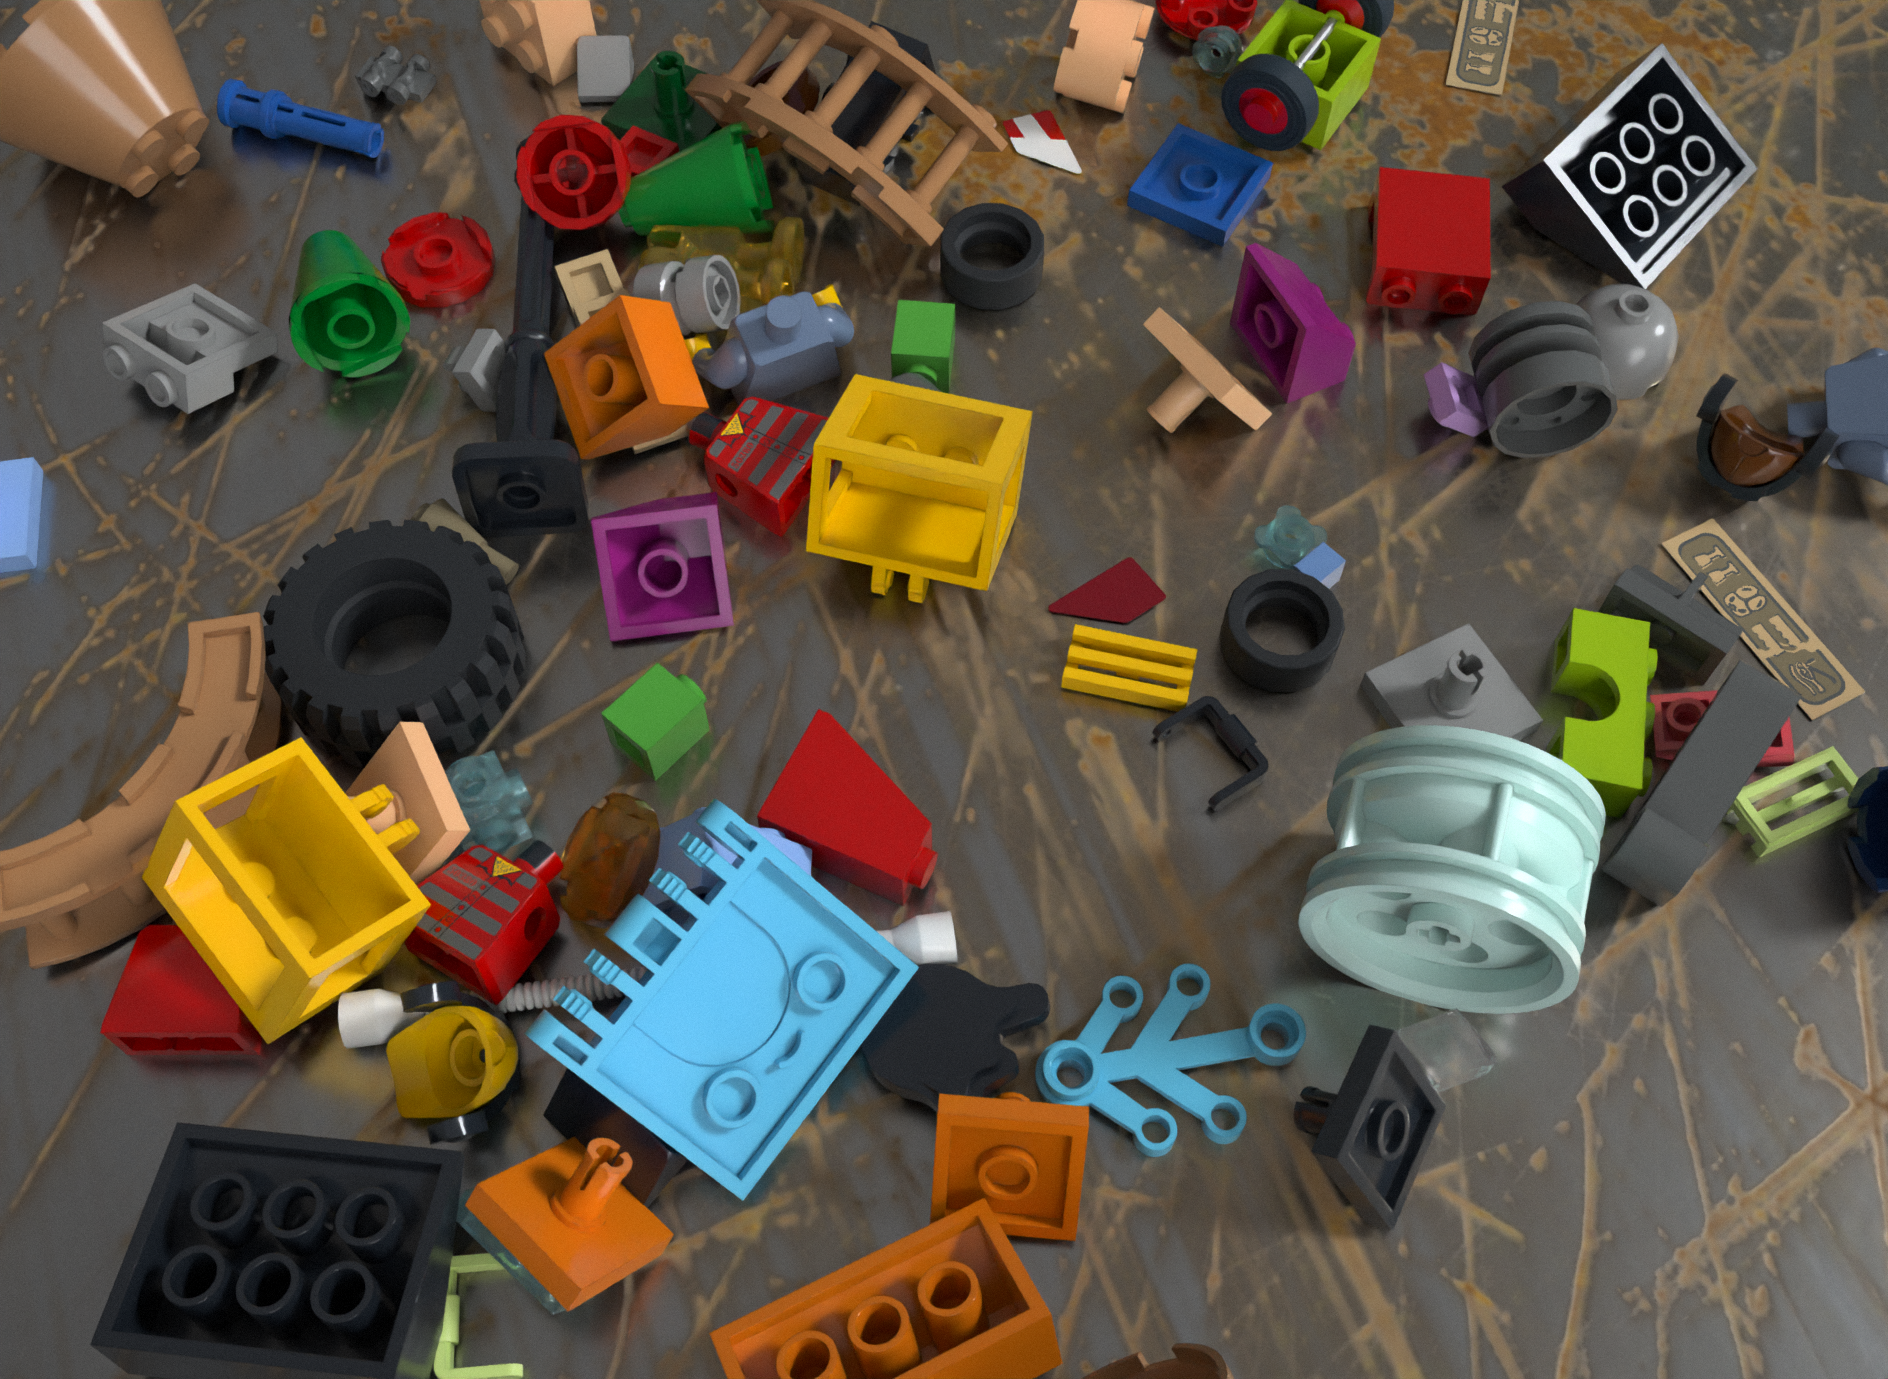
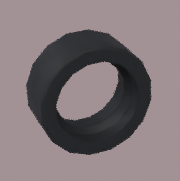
(991, 225)
(1294, 592)

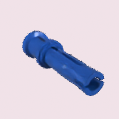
(279, 116)

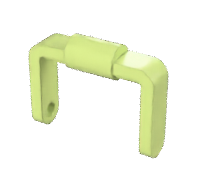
(449, 1338)

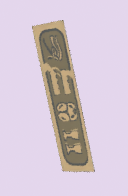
(1482, 45)
(1765, 618)

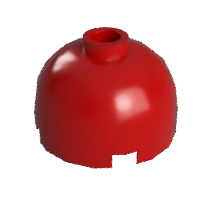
(573, 172)

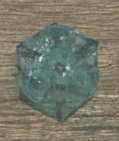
(490, 802)

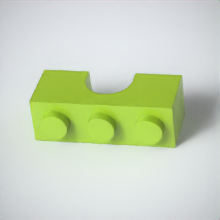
(1609, 668)

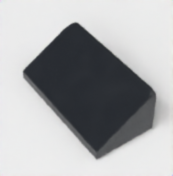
(587, 1114)

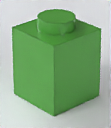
(924, 341)
(657, 720)

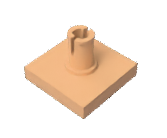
(1201, 377)
(420, 792)

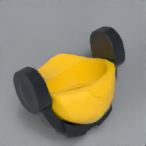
(453, 1061)

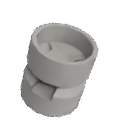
(701, 292)

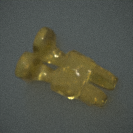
(772, 264)

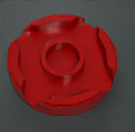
(438, 260)

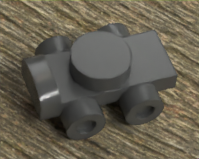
(394, 79)

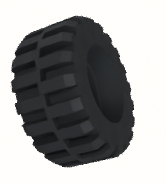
(372, 580)

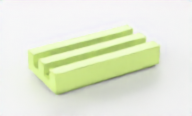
(1757, 822)

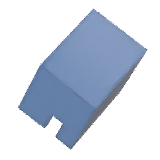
(1322, 564)

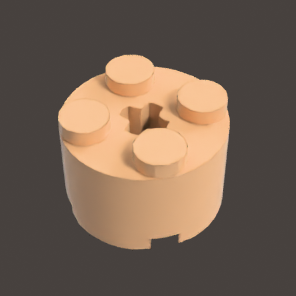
(1103, 51)

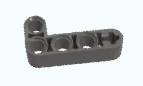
(1701, 784)

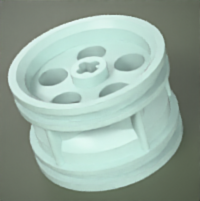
(1456, 870)

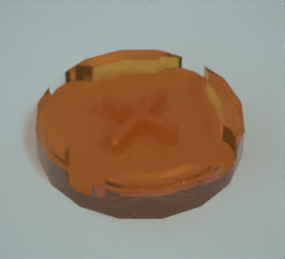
(609, 859)

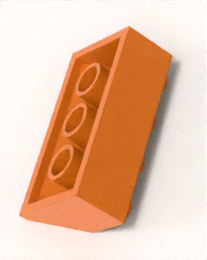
(919, 1308)

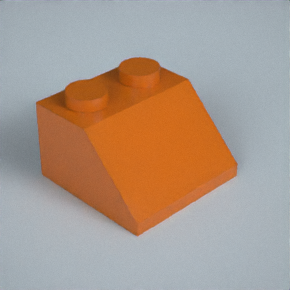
(625, 377)

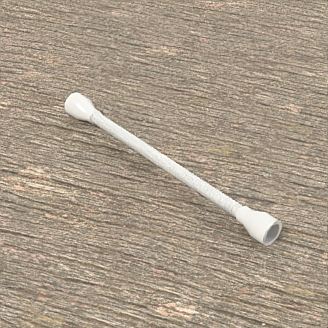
(378, 1014)

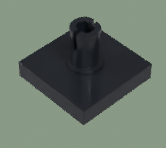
(1375, 1126)

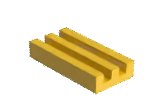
(1132, 659)

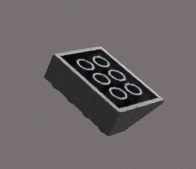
(1633, 172)
(286, 1259)

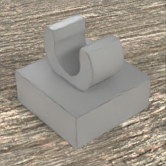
(479, 367)

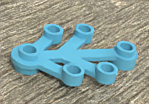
(1158, 1060)

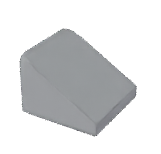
(603, 67)

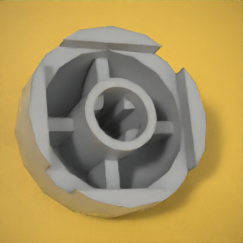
(1634, 336)

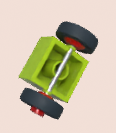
(1305, 71)

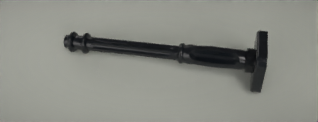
(526, 477)

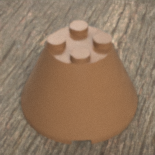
(101, 92)

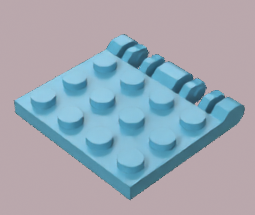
(738, 1006)

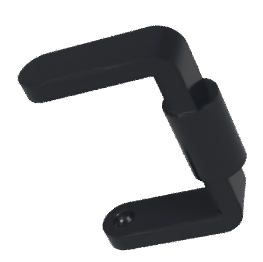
(1233, 734)

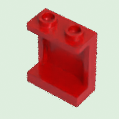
(1429, 241)

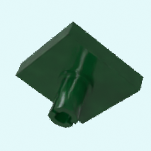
(661, 105)

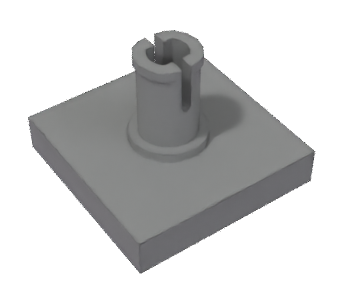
(1453, 685)

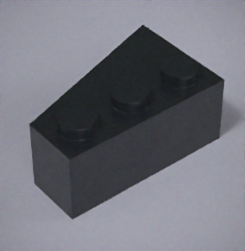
(865, 116)

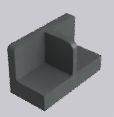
(1680, 626)

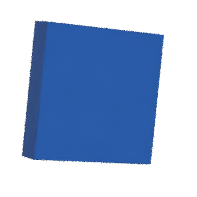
(1199, 184)

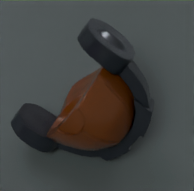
(1747, 456)

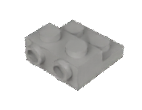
(185, 347)

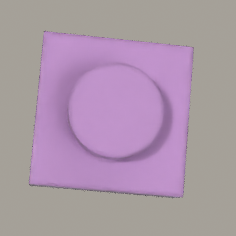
(1455, 400)

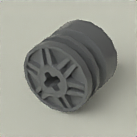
(1542, 379)

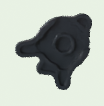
(949, 1034)

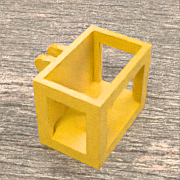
(920, 484)
(292, 892)

